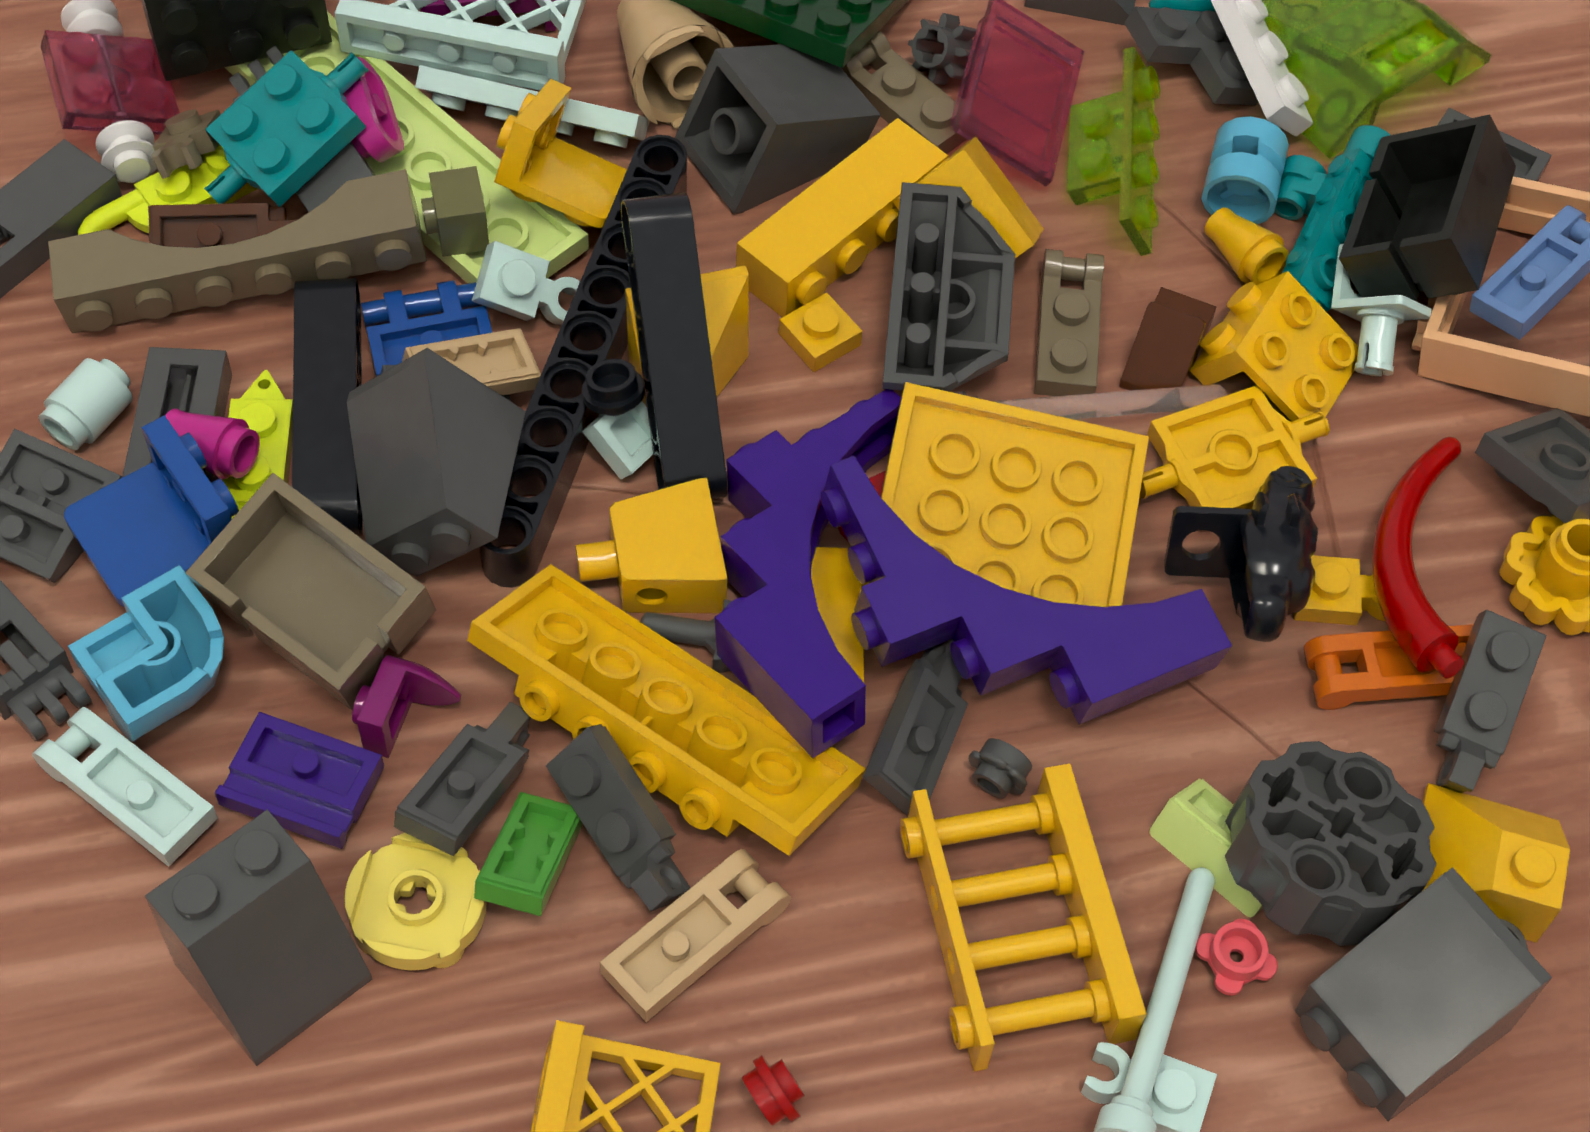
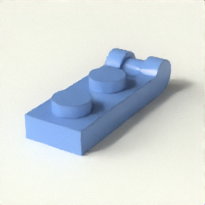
(1536, 275)

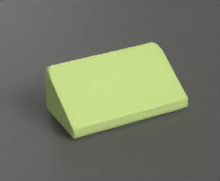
(1196, 833)

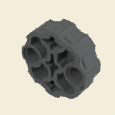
(1329, 842)

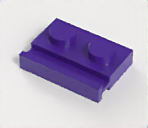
(302, 778)

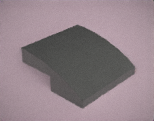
(34, 492)

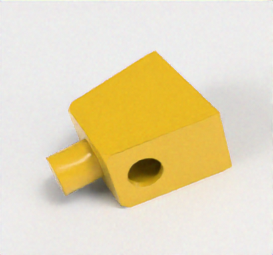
(661, 552)

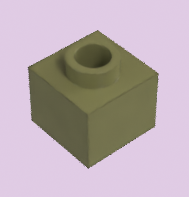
(456, 211)

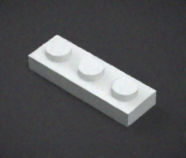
(1262, 60)

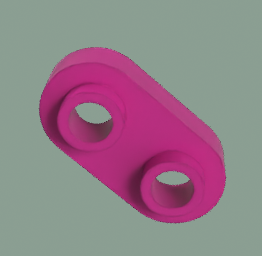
(373, 106)

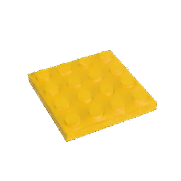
(1017, 493)

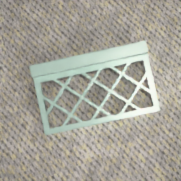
(457, 43)

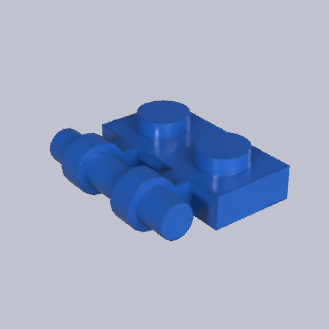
(390, 339)

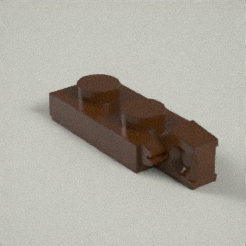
(212, 223)

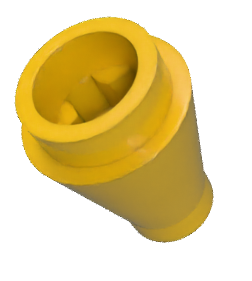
(1249, 248)

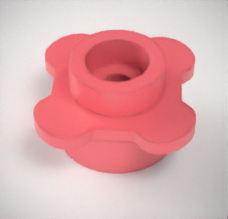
(1239, 937)

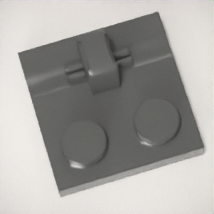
(1546, 460)

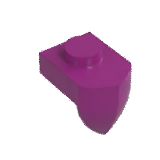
(385, 704)

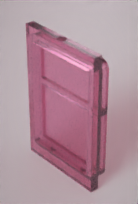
(1018, 90)

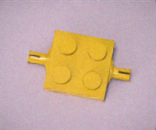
(1227, 449)

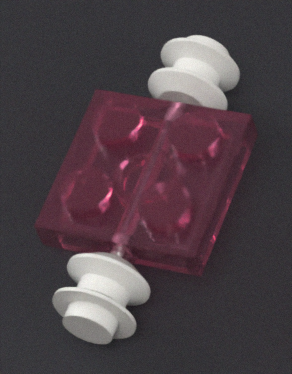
(108, 86)

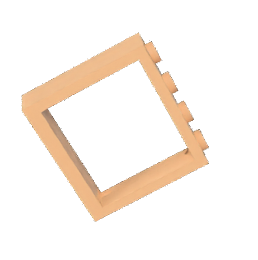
(1497, 367)

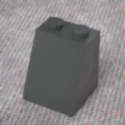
(772, 122)
(431, 460)
(259, 937)
(1421, 995)

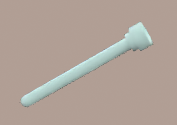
(1131, 1109)

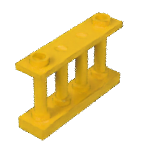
(1071, 871)

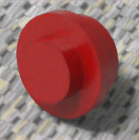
(774, 1090)

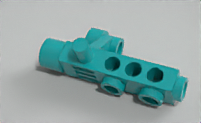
(1330, 207)

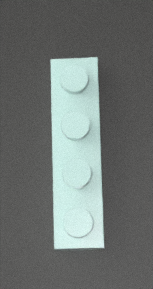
(501, 100)

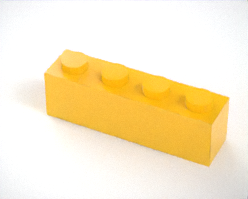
(835, 220)

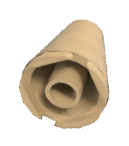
(666, 55)

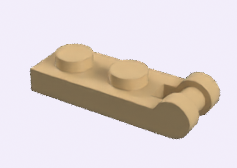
(693, 934)

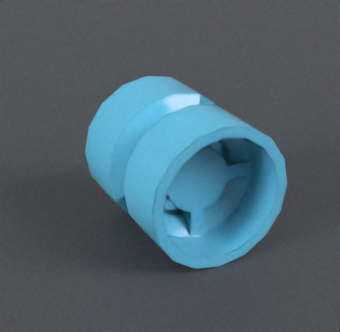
(1246, 168)

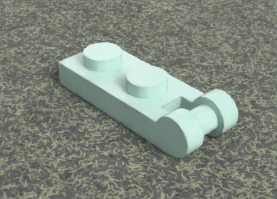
(127, 786)

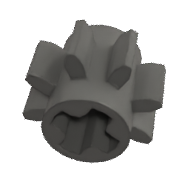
(942, 48)

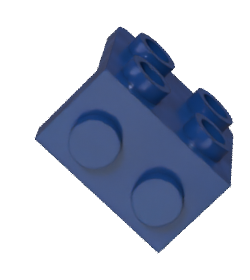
(153, 515)

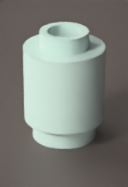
(86, 403)

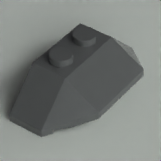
(946, 291)

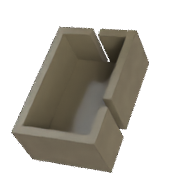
(311, 589)

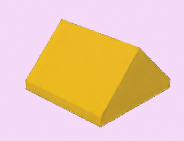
(990, 194)

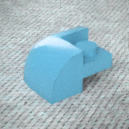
(154, 655)

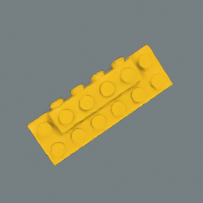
(666, 710)

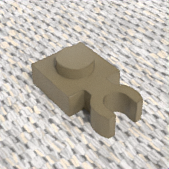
(184, 141)

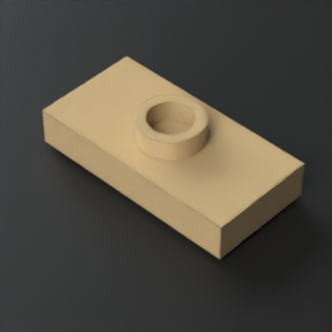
(495, 359)

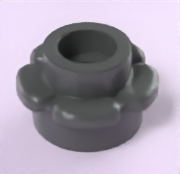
(1000, 768)

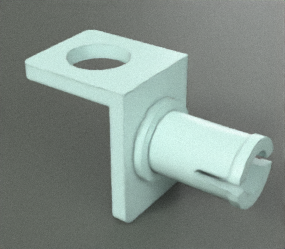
(1378, 321)

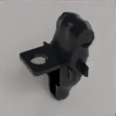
(1258, 549)

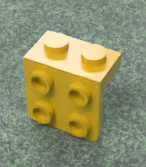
(551, 170)
(1282, 345)

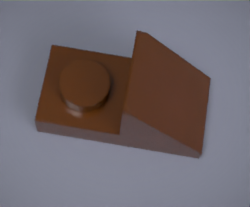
(1167, 342)

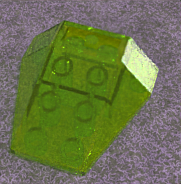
(1364, 53)

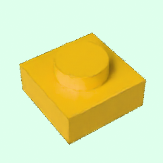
(820, 332)

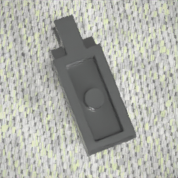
(1485, 698)
(918, 729)
(466, 781)
(620, 815)

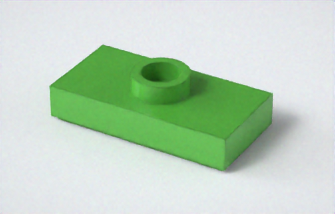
(528, 854)

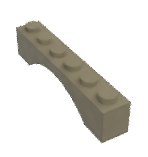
(119, 280)

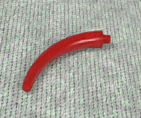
(1405, 607)

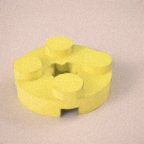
(422, 939)

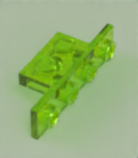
(1115, 150)

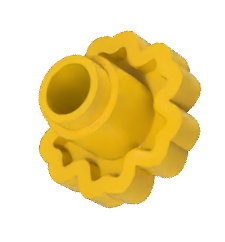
(1551, 573)

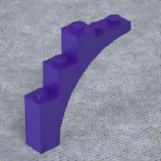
(775, 632)
(999, 635)

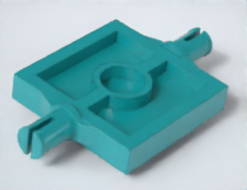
(285, 128)

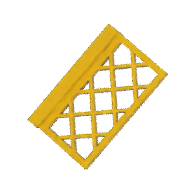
(566, 1085)

